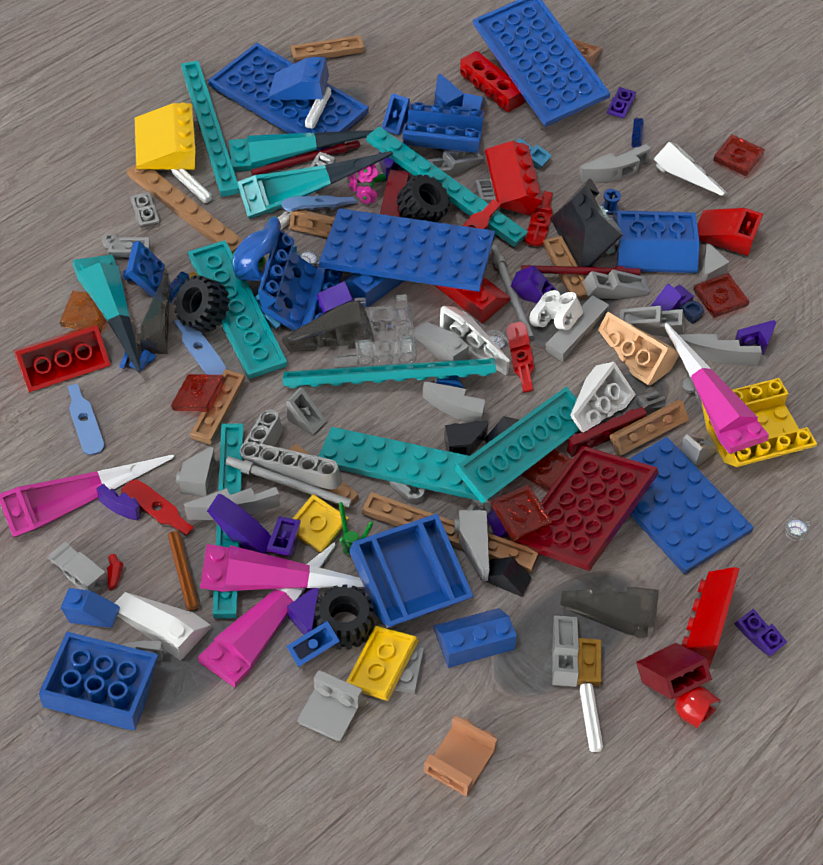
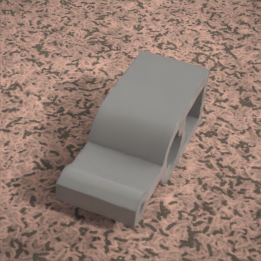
(78, 568)

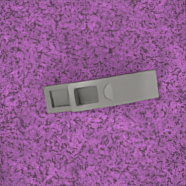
(613, 168)

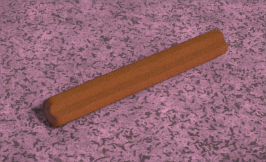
(183, 571)

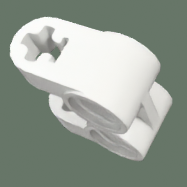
(562, 308)

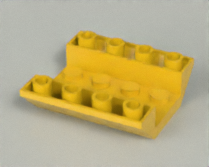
(768, 404)

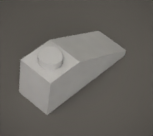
(441, 342)
(474, 538)

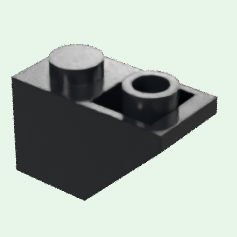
(465, 437)

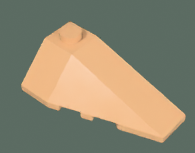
(642, 353)

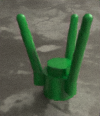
(350, 536)

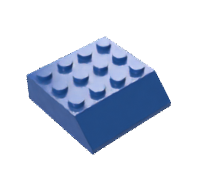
(410, 571)

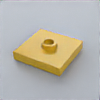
(318, 523)

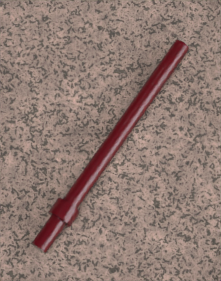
(340, 148)
(581, 270)

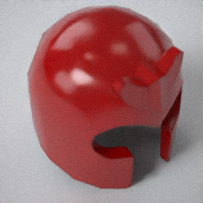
(696, 705)

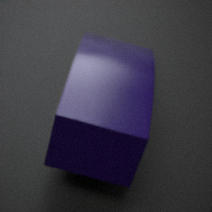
(239, 524)

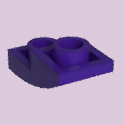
(621, 102)
(121, 505)
(759, 633)

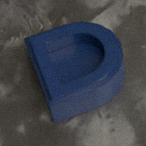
(692, 311)

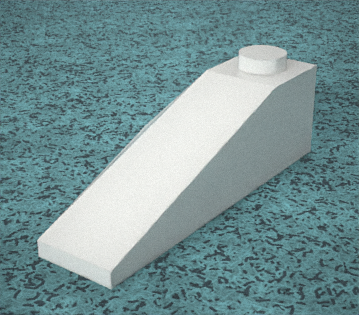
(678, 162)
(473, 335)
(601, 396)
(160, 622)

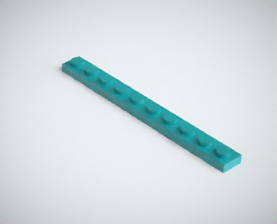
(210, 129)
(459, 195)
(381, 373)
(231, 478)

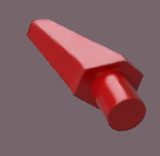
(114, 571)

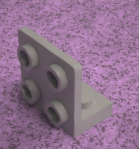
(331, 706)

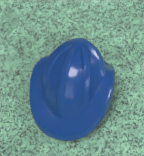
(253, 249)

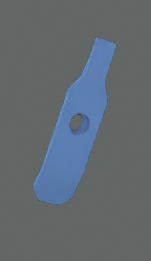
(319, 202)
(206, 357)
(88, 430)

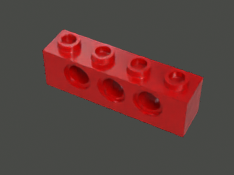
(491, 81)

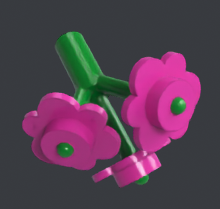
(368, 175)

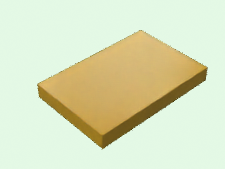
(382, 662)

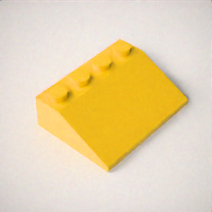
(166, 138)

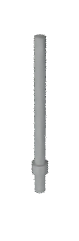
(500, 263)
(248, 467)

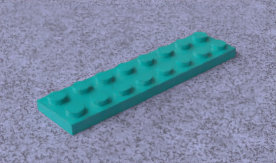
(244, 321)
(519, 446)
(396, 461)

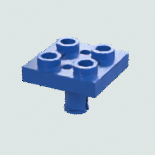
(144, 268)

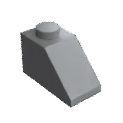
(196, 473)

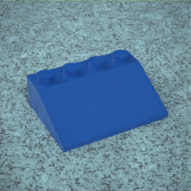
(99, 681)

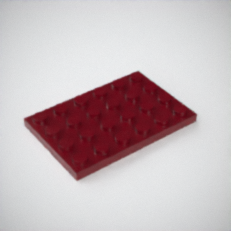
(589, 506)

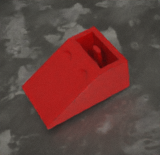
(730, 228)

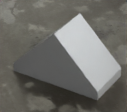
(713, 264)
(303, 412)
(697, 449)

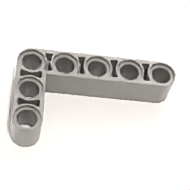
(296, 465)

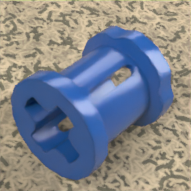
(608, 195)

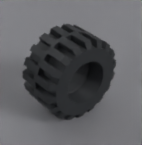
(423, 199)
(201, 303)
(351, 601)

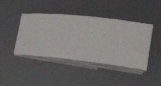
(615, 285)
(653, 319)
(454, 402)
(565, 651)

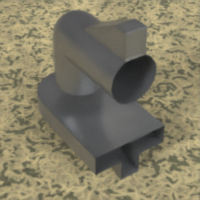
(650, 401)

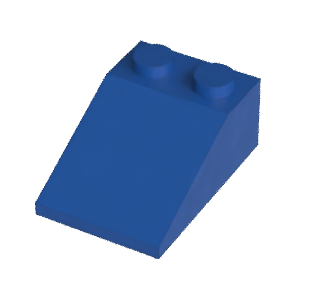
(301, 80)

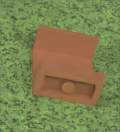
(461, 755)

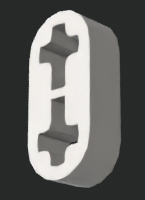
(405, 492)

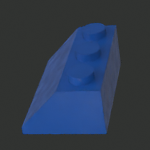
(370, 287)
(475, 637)

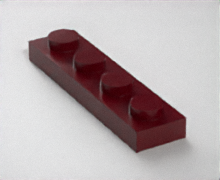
(600, 434)

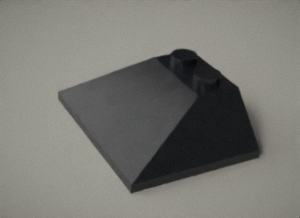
(585, 226)

